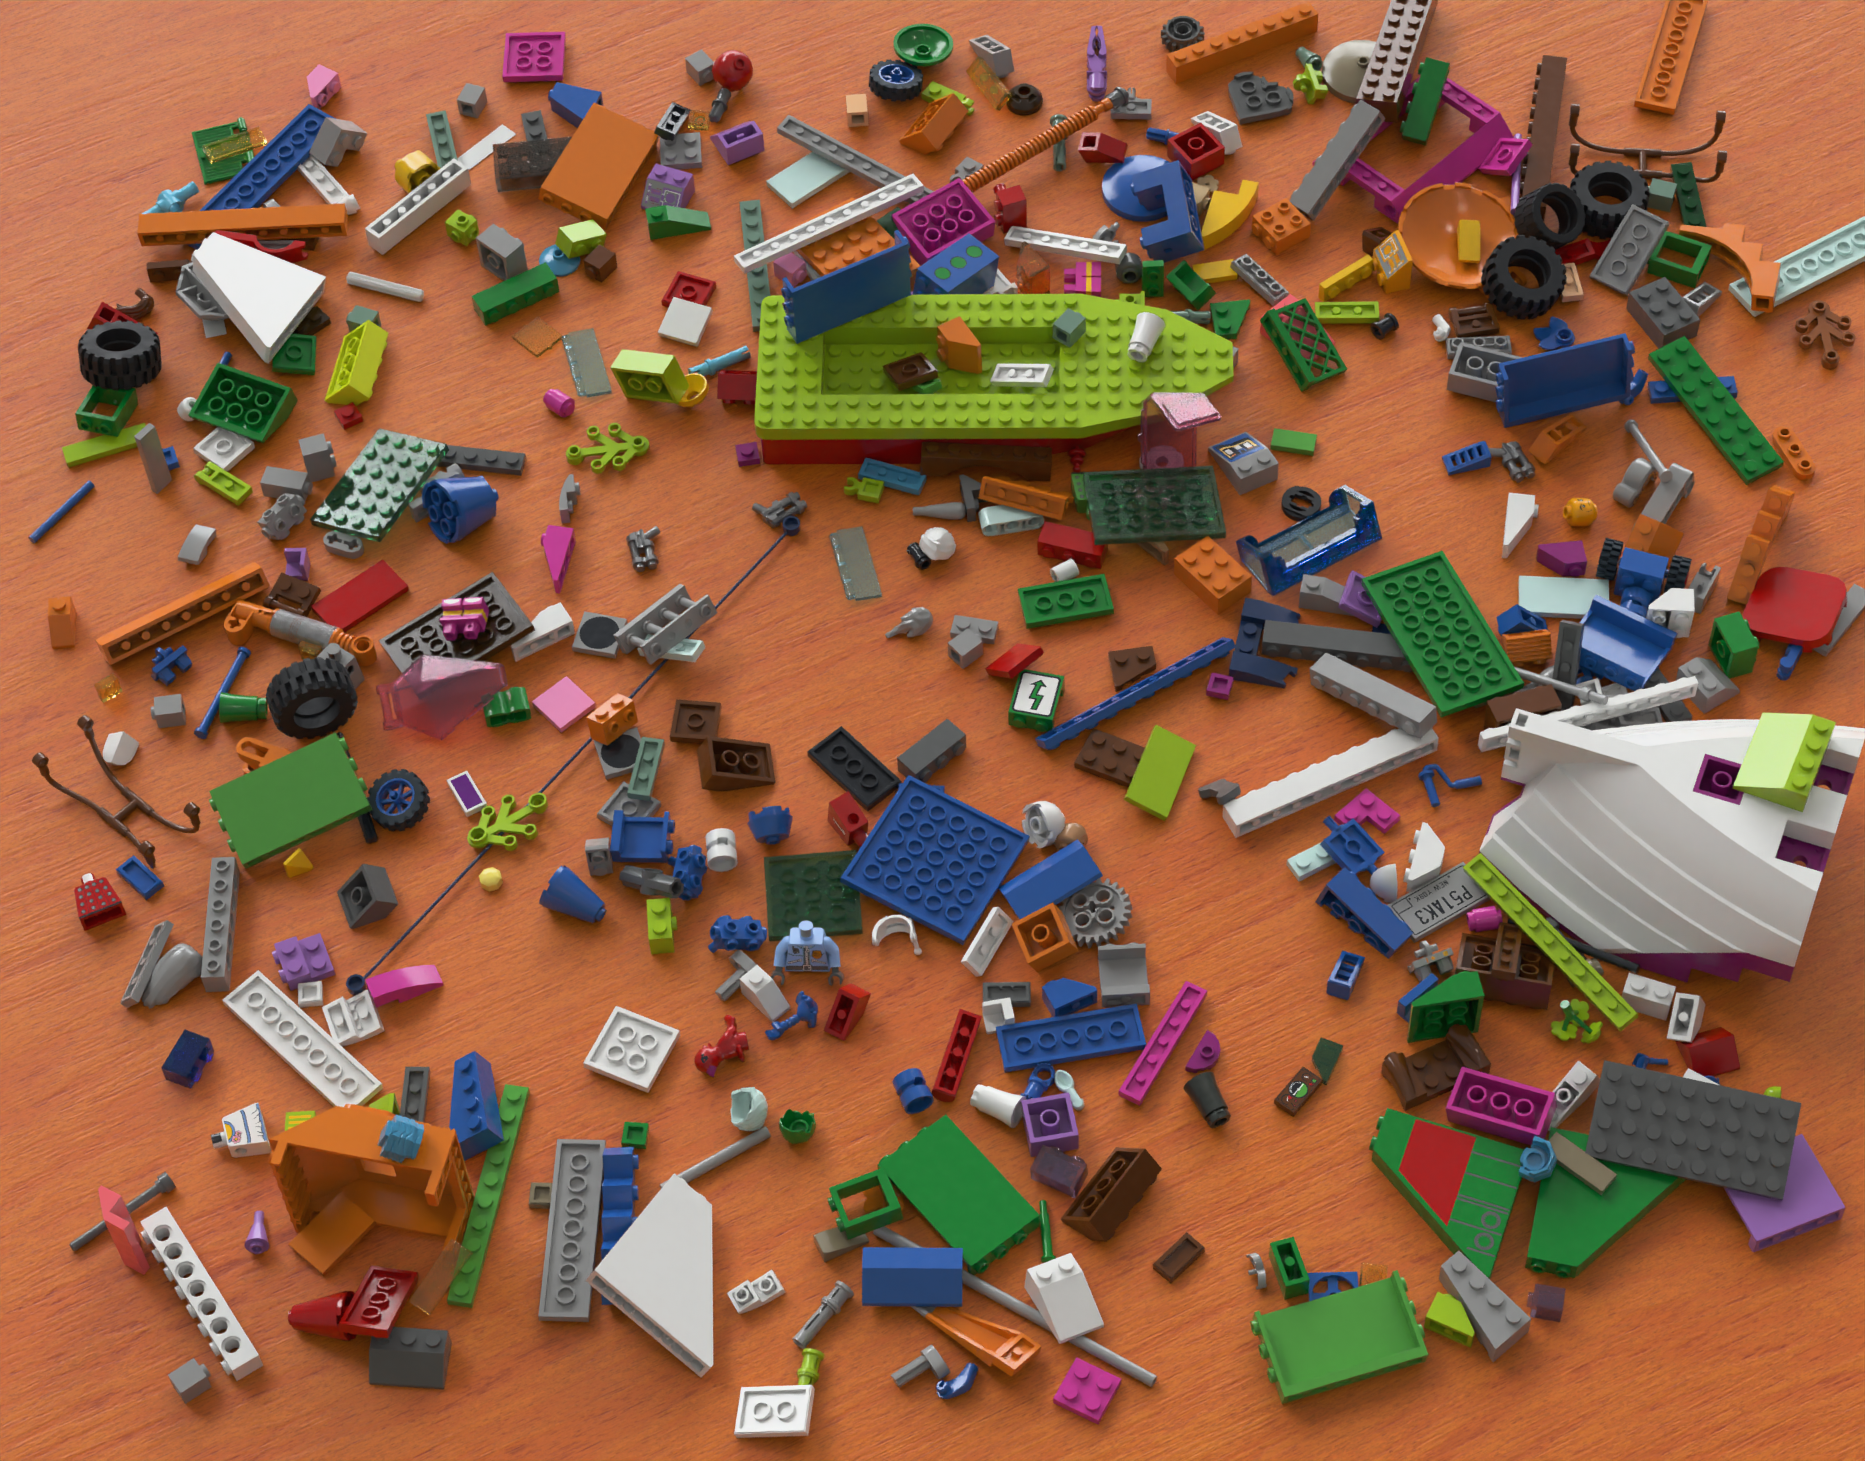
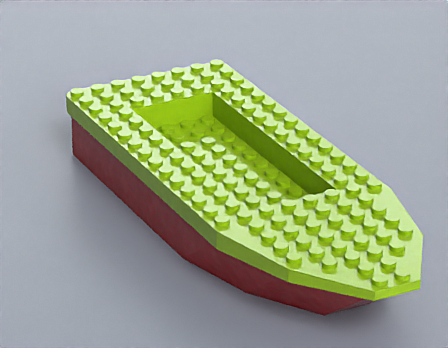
(838, 406)

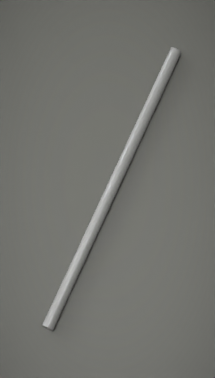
(1031, 1314)

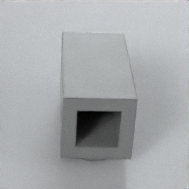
(281, 481)

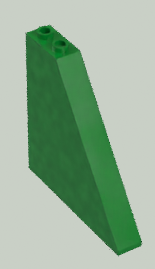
(1578, 1223)

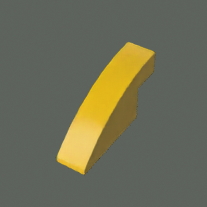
(1228, 212)

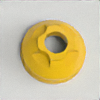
(697, 386)

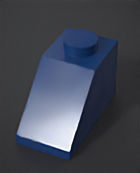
(1519, 620)
(1067, 996)

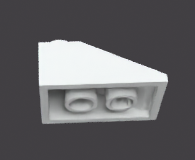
(1063, 1298)

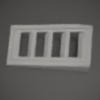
(1700, 301)

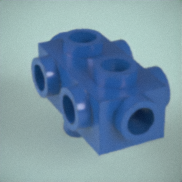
(690, 868)
(737, 934)

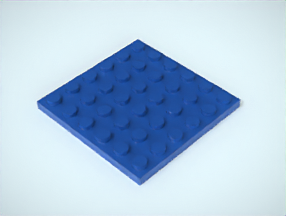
(935, 859)

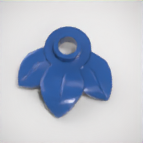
(1555, 335)

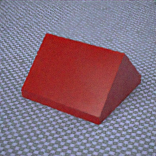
(1711, 1052)

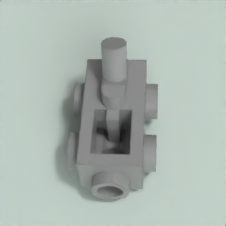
(282, 516)

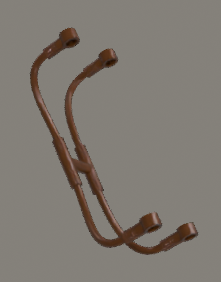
(1644, 153)
(145, 847)

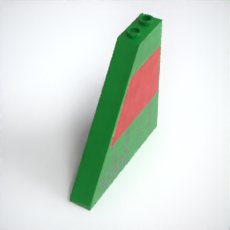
(1452, 1180)

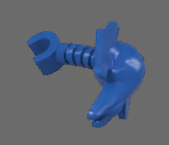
(806, 1011)

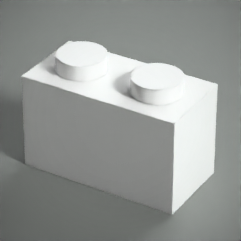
(1648, 996)

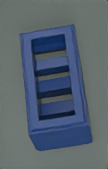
(1470, 451)
(1339, 987)

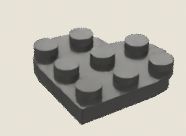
(1257, 99)

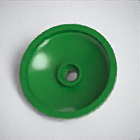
(923, 45)

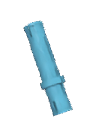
(710, 367)

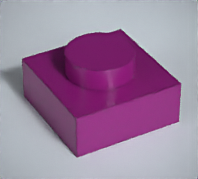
(747, 454)
(1219, 686)

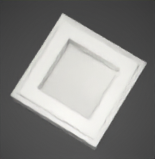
(310, 994)

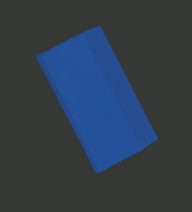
(1051, 880)
(912, 1277)

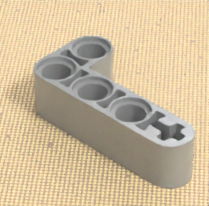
(1669, 494)

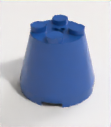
(458, 506)

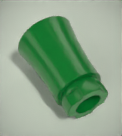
(241, 708)

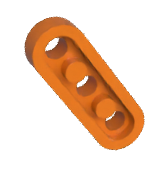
(1787, 441)

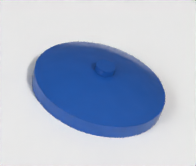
(1118, 193)

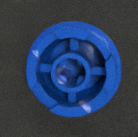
(770, 824)

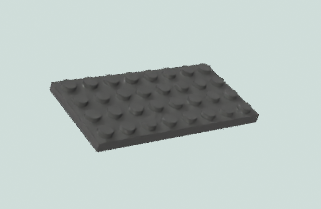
(1693, 1130)

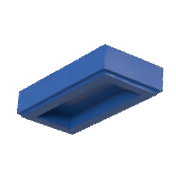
(140, 877)

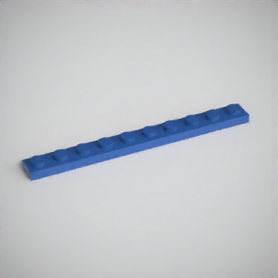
(1128, 697)

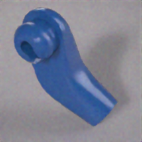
(1636, 386)
(958, 1385)

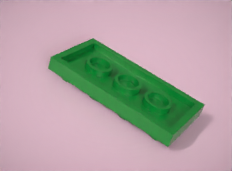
(1065, 601)

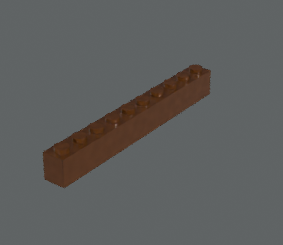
(1544, 126)

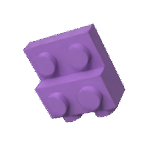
(302, 960)

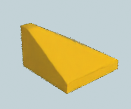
(297, 864)

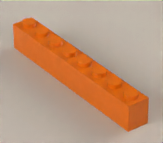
(1242, 42)
(182, 613)

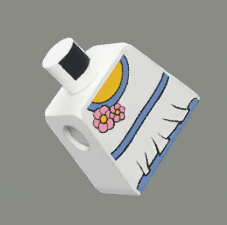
(243, 1133)

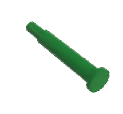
(1045, 1233)

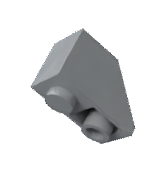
(599, 856)

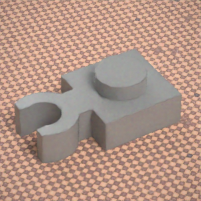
(966, 168)

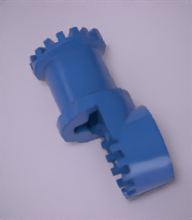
(1036, 1085)

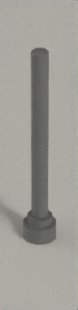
(162, 1185)

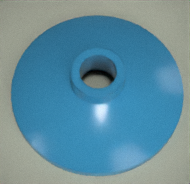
(558, 261)

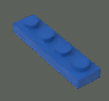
(1661, 392)

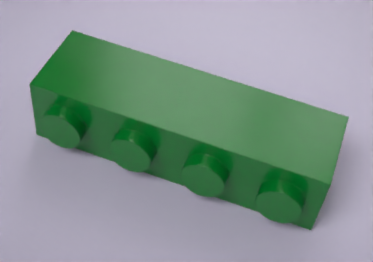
(1425, 101)
(515, 293)

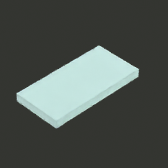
(805, 178)
(1560, 596)

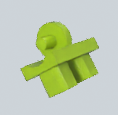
(1309, 84)

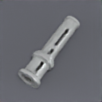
(829, 1306)

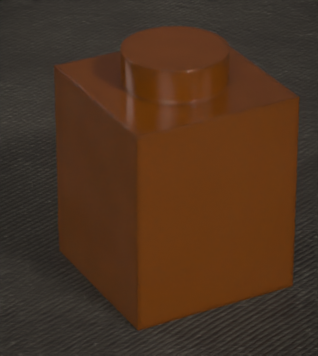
(600, 263)

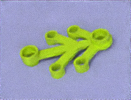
(609, 448)
(483, 835)

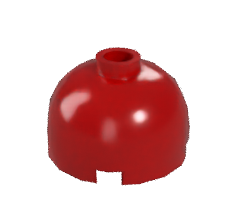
(732, 70)

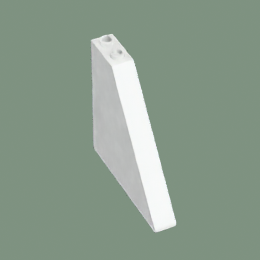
(257, 290)
(665, 1273)

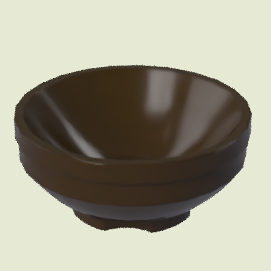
(1025, 104)

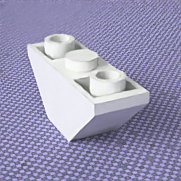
(1426, 858)

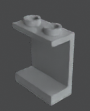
(1123, 975)

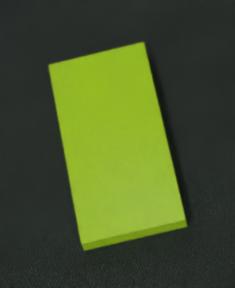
(1160, 772)

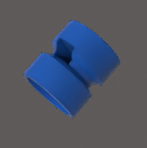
(1636, 600)
(913, 1091)

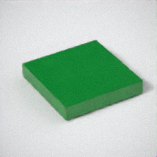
(296, 355)

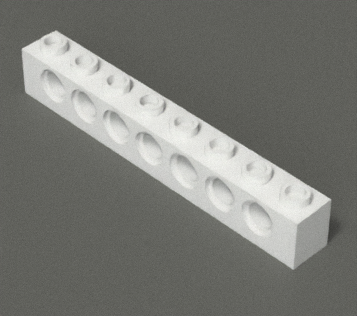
(163, 1225)

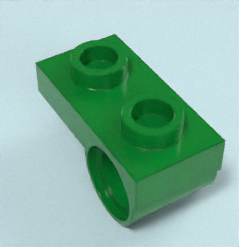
(1153, 278)

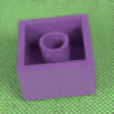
(1050, 1123)

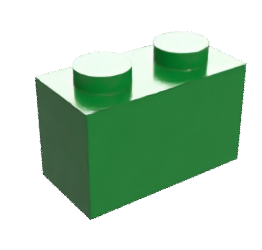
(1289, 1268)

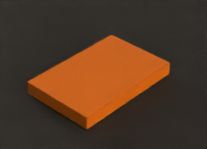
(332, 1234)

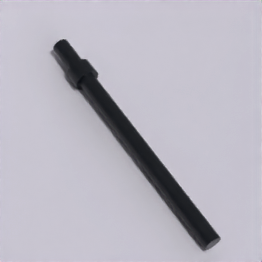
(1601, 955)

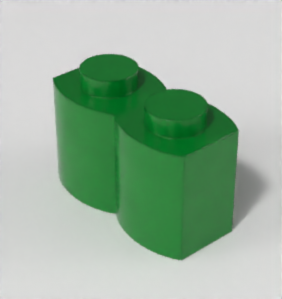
(507, 707)

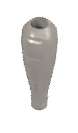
(950, 510)

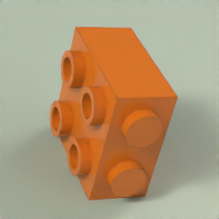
(1280, 226)

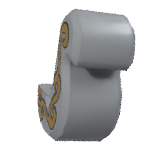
(1634, 482)

